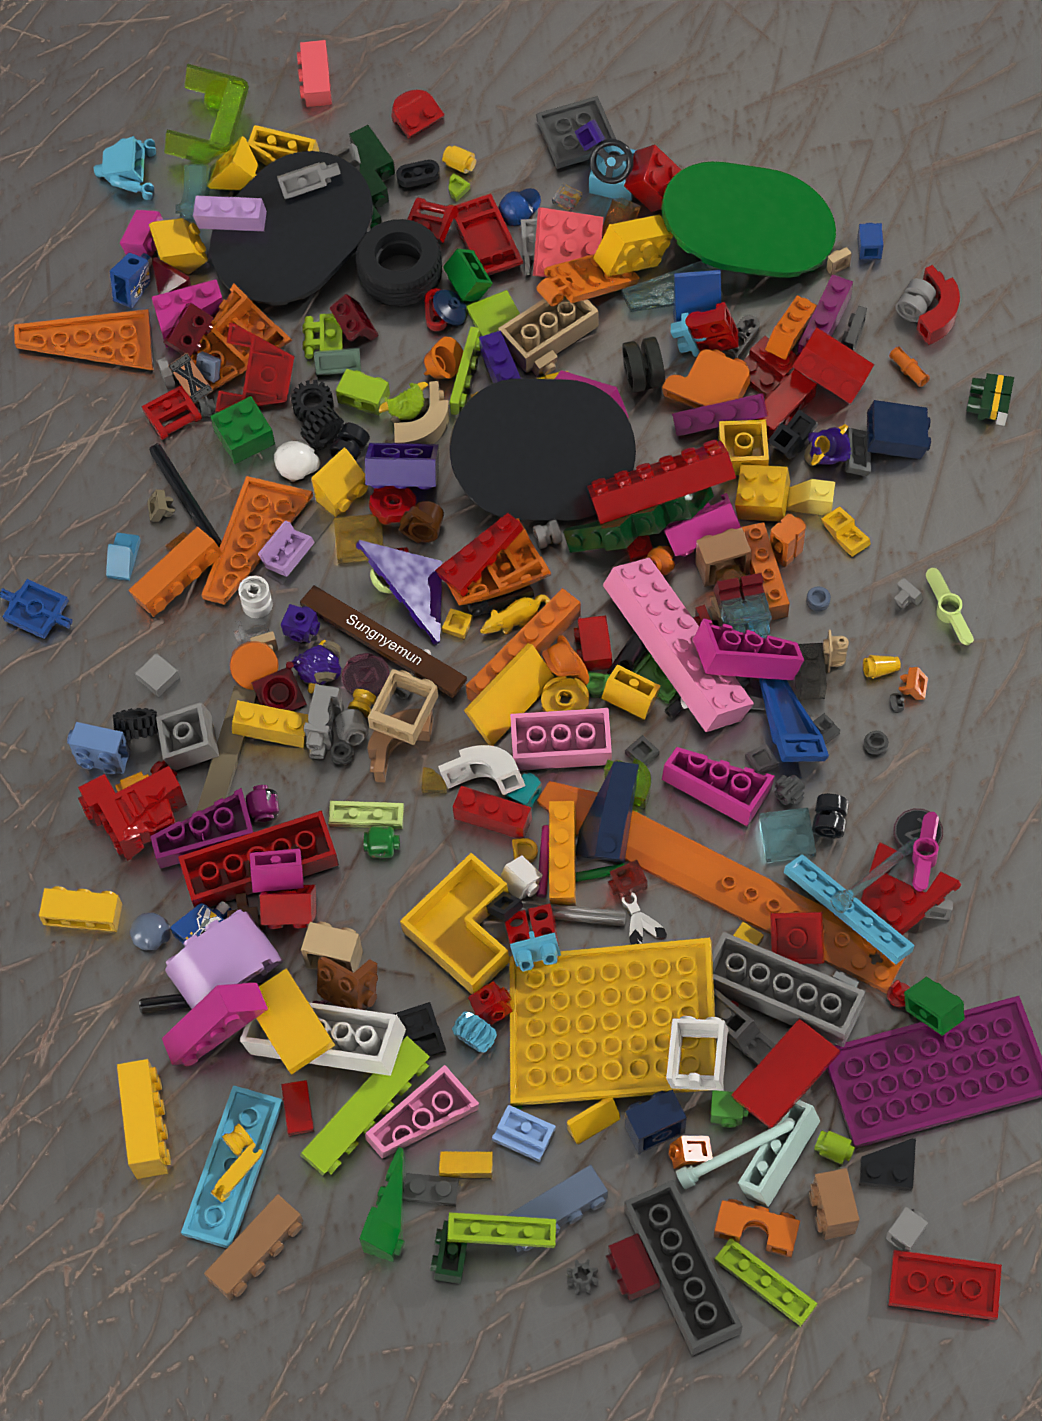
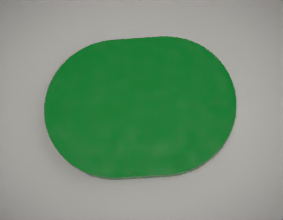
(748, 219)

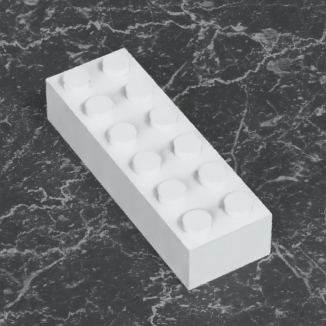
(361, 1039)

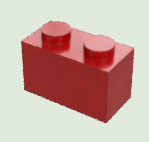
(594, 643)

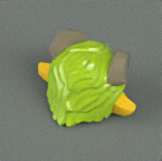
(407, 403)

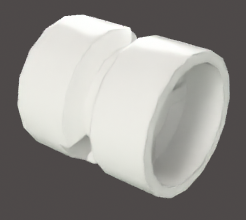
(255, 597)

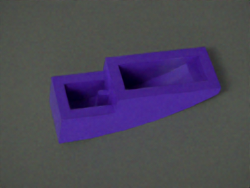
(589, 135)

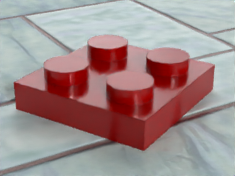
(798, 936)

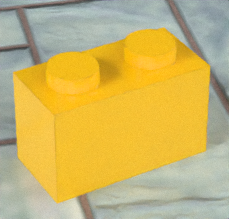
(630, 691)

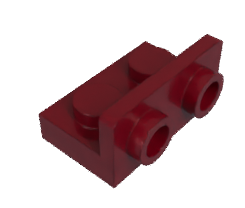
(353, 319)

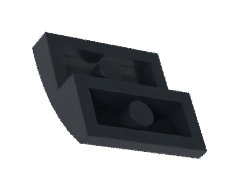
(422, 1028)

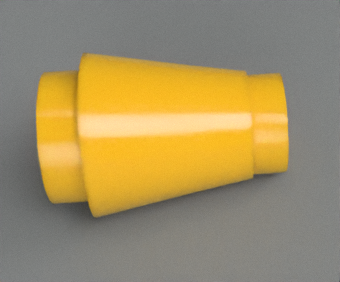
(878, 666)

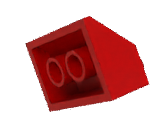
(833, 365)

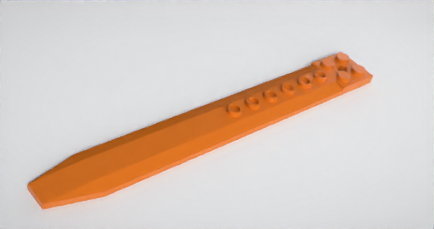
(732, 887)

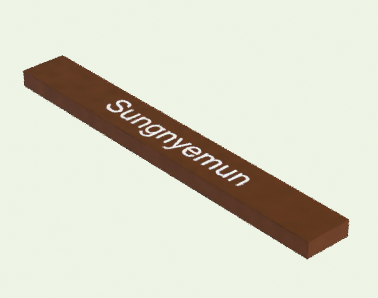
(383, 641)

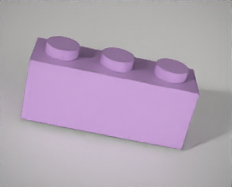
(229, 213)

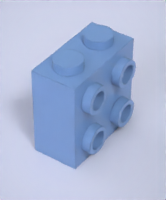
(99, 748)

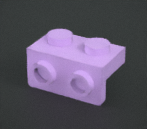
(285, 549)

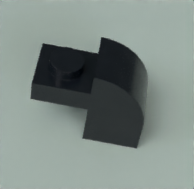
(791, 438)

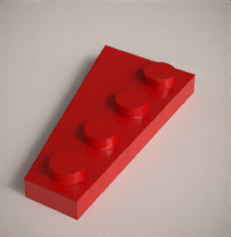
(482, 551)

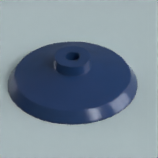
(450, 307)

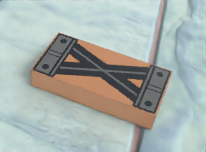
(190, 377)

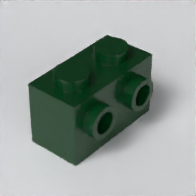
(450, 1259)

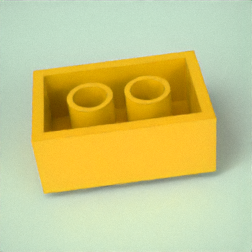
(633, 245)

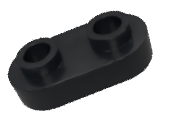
(416, 173)

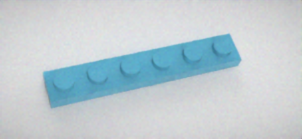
(858, 917)

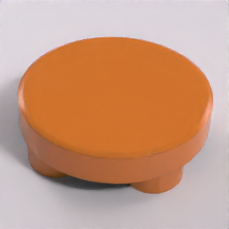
(252, 662)

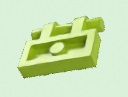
(330, 335)

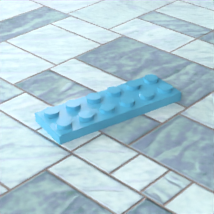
(207, 1216)

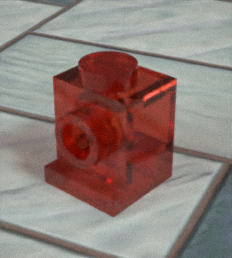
(631, 872)

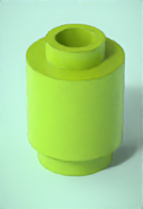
(834, 1147)

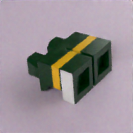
(995, 399)

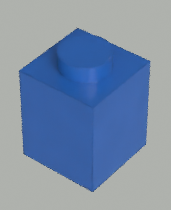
(870, 241)

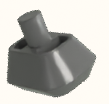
(897, 702)

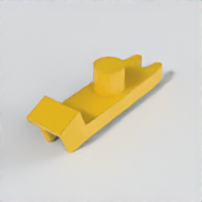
(236, 1173)

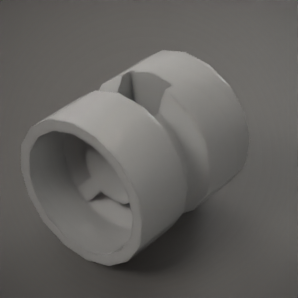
(915, 299)

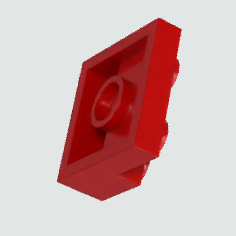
(766, 368)

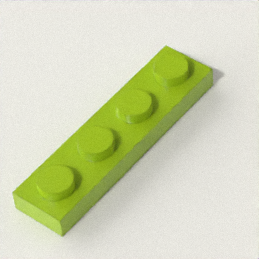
(464, 378)
(501, 1230)
(765, 1282)

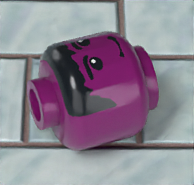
(262, 803)

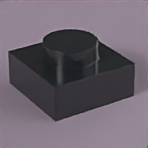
(504, 906)

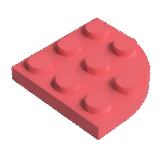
(564, 237)

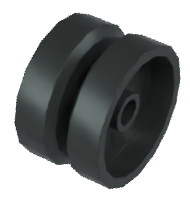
(643, 364)

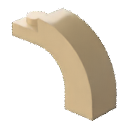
(430, 426)

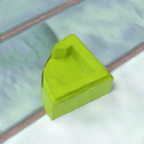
(458, 187)

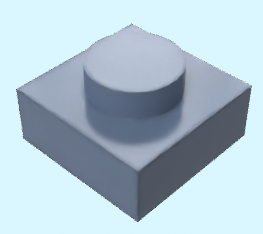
(208, 366)

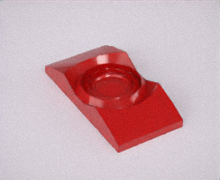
(487, 234)

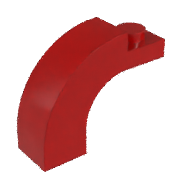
(940, 320)

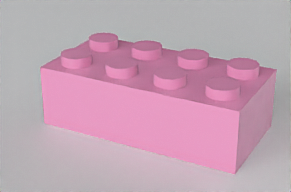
(561, 739)

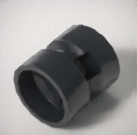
(352, 438)
(830, 816)

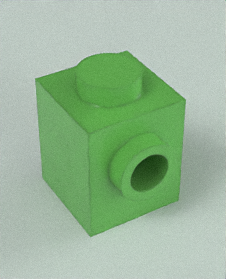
(726, 1110)

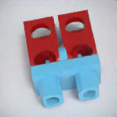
(706, 331)
(537, 944)

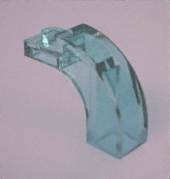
(195, 184)

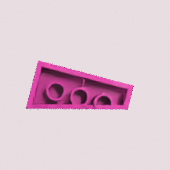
(718, 784)
(213, 1021)

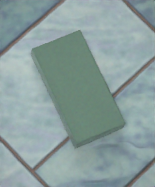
(337, 361)

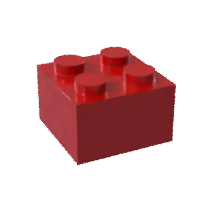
(650, 176)
(288, 907)

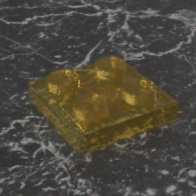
(351, 530)

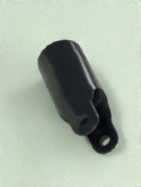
(630, 654)

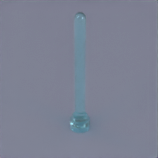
(843, 899)

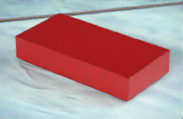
(297, 1107)

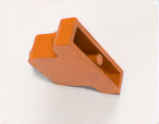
(710, 381)

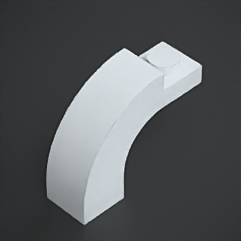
(483, 762)

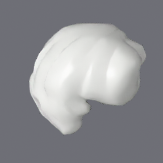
(296, 460)

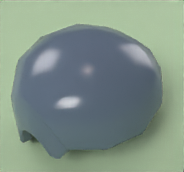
(150, 931)

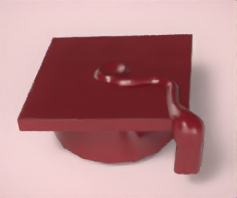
(280, 690)

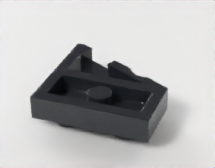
(890, 1167)

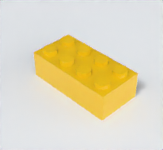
(143, 1119)

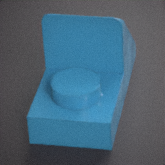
(122, 556)

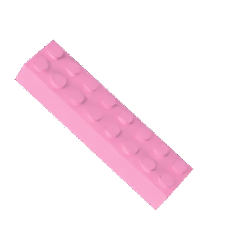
(668, 635)

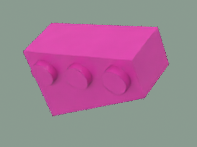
(170, 304)

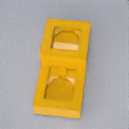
(845, 532)

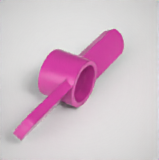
(925, 843)

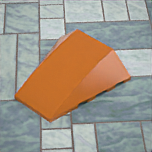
(246, 314)
(514, 569)

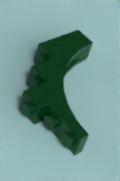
(374, 167)
(624, 530)

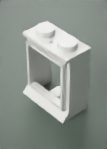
(691, 1027)

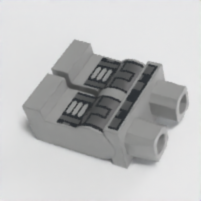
(319, 731)

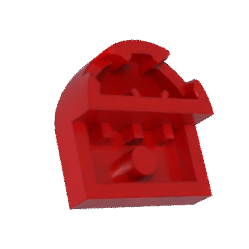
(415, 112)

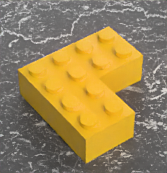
(449, 924)

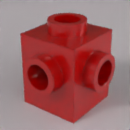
(491, 1003)

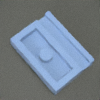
(523, 1133)

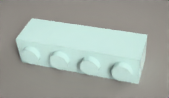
(778, 1156)

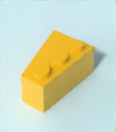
(272, 144)

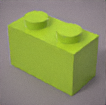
(362, 391)

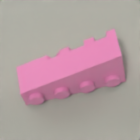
(425, 1111)

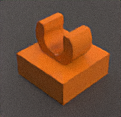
(916, 683)

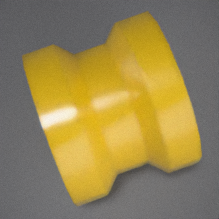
(362, 701)
(237, 1140)

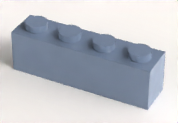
(566, 1200)

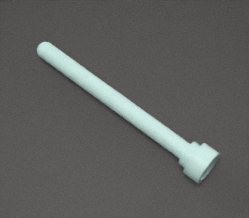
(690, 1175)

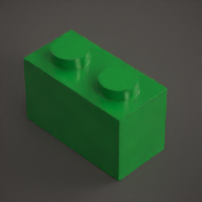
(467, 275)
(934, 1005)

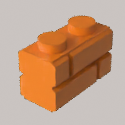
(787, 539)

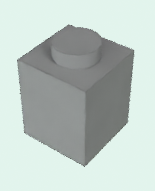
(907, 1229)

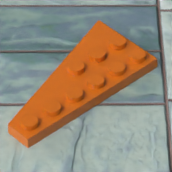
(105, 338)
(255, 519)

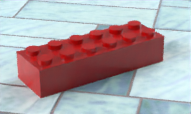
(661, 481)
(224, 868)

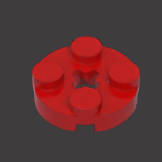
(387, 512)

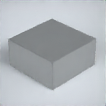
(157, 675)

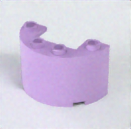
(222, 956)

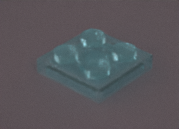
(787, 834)

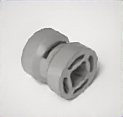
(547, 534)

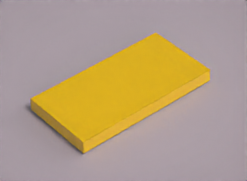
(509, 694)
(292, 1023)

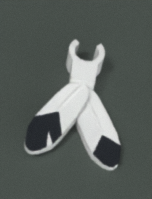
(641, 921)

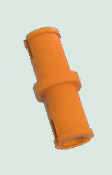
(909, 366)

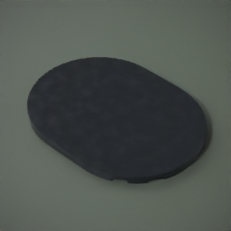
(302, 236)
(538, 447)

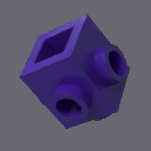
(300, 623)

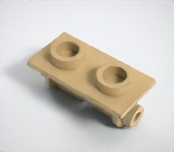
(834, 650)

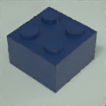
(655, 1121)

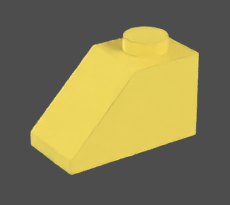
(811, 497)

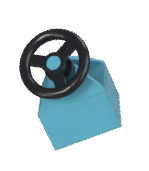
(610, 166)

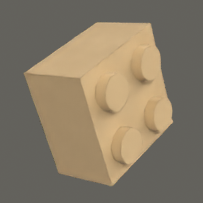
(336, 944)

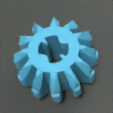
(474, 1031)

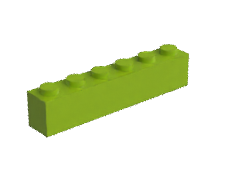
(363, 1108)

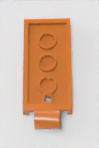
(581, 280)

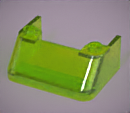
(222, 94)

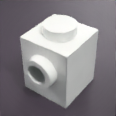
(521, 877)

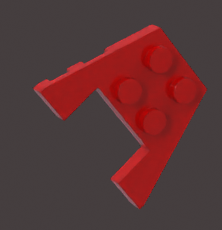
(266, 373)
(899, 902)

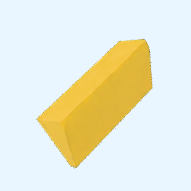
(593, 1120)
(466, 1164)

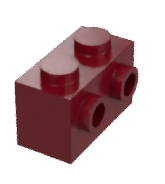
(189, 330)
(633, 1267)

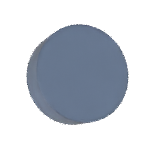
(818, 598)

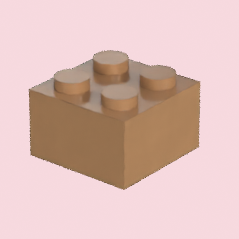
(722, 552)
(834, 1203)

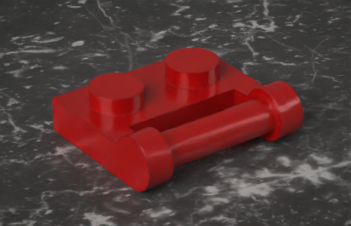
(437, 225)
(168, 406)

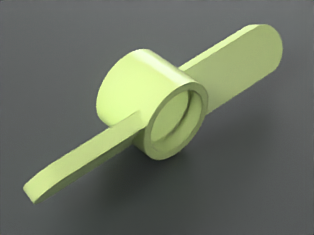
(944, 597)

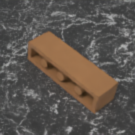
(254, 1247)

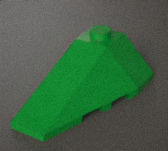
(384, 1224)

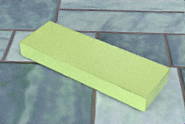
(365, 814)

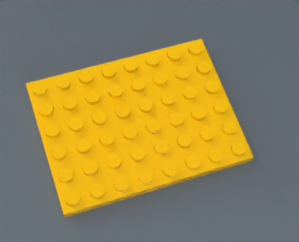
(605, 1021)

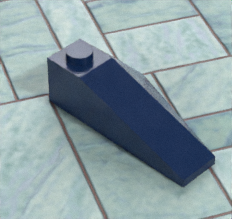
(609, 819)

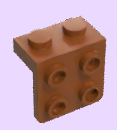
(347, 988)

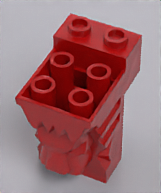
(134, 811)

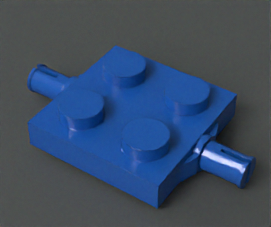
(35, 608)

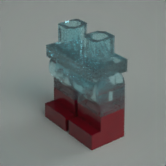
(744, 604)

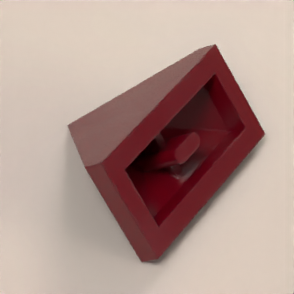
(168, 278)

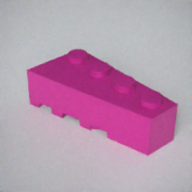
(746, 654)

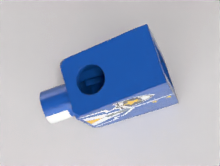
(130, 278)
(197, 919)

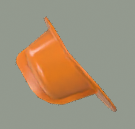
(443, 359)
(564, 661)

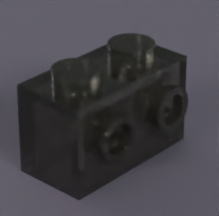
(812, 674)

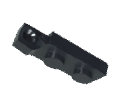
(499, 602)

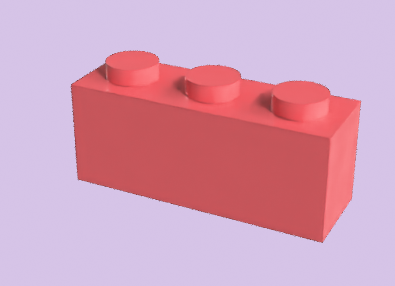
(314, 73)

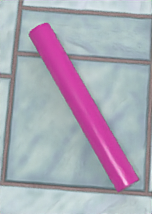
(544, 862)

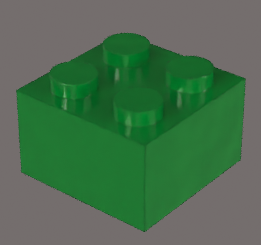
(242, 430)

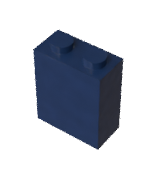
(898, 429)

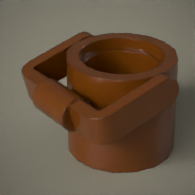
(425, 522)

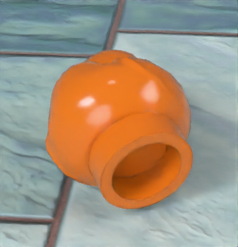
(662, 558)

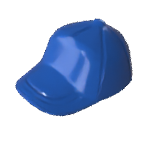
(519, 206)

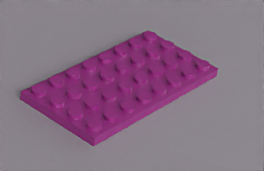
(924, 1079)

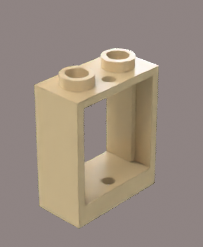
(392, 726)

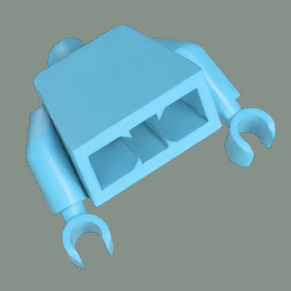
(125, 165)

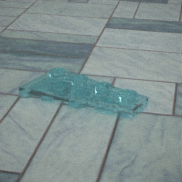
(657, 291)

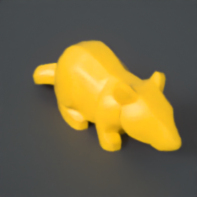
(516, 614)

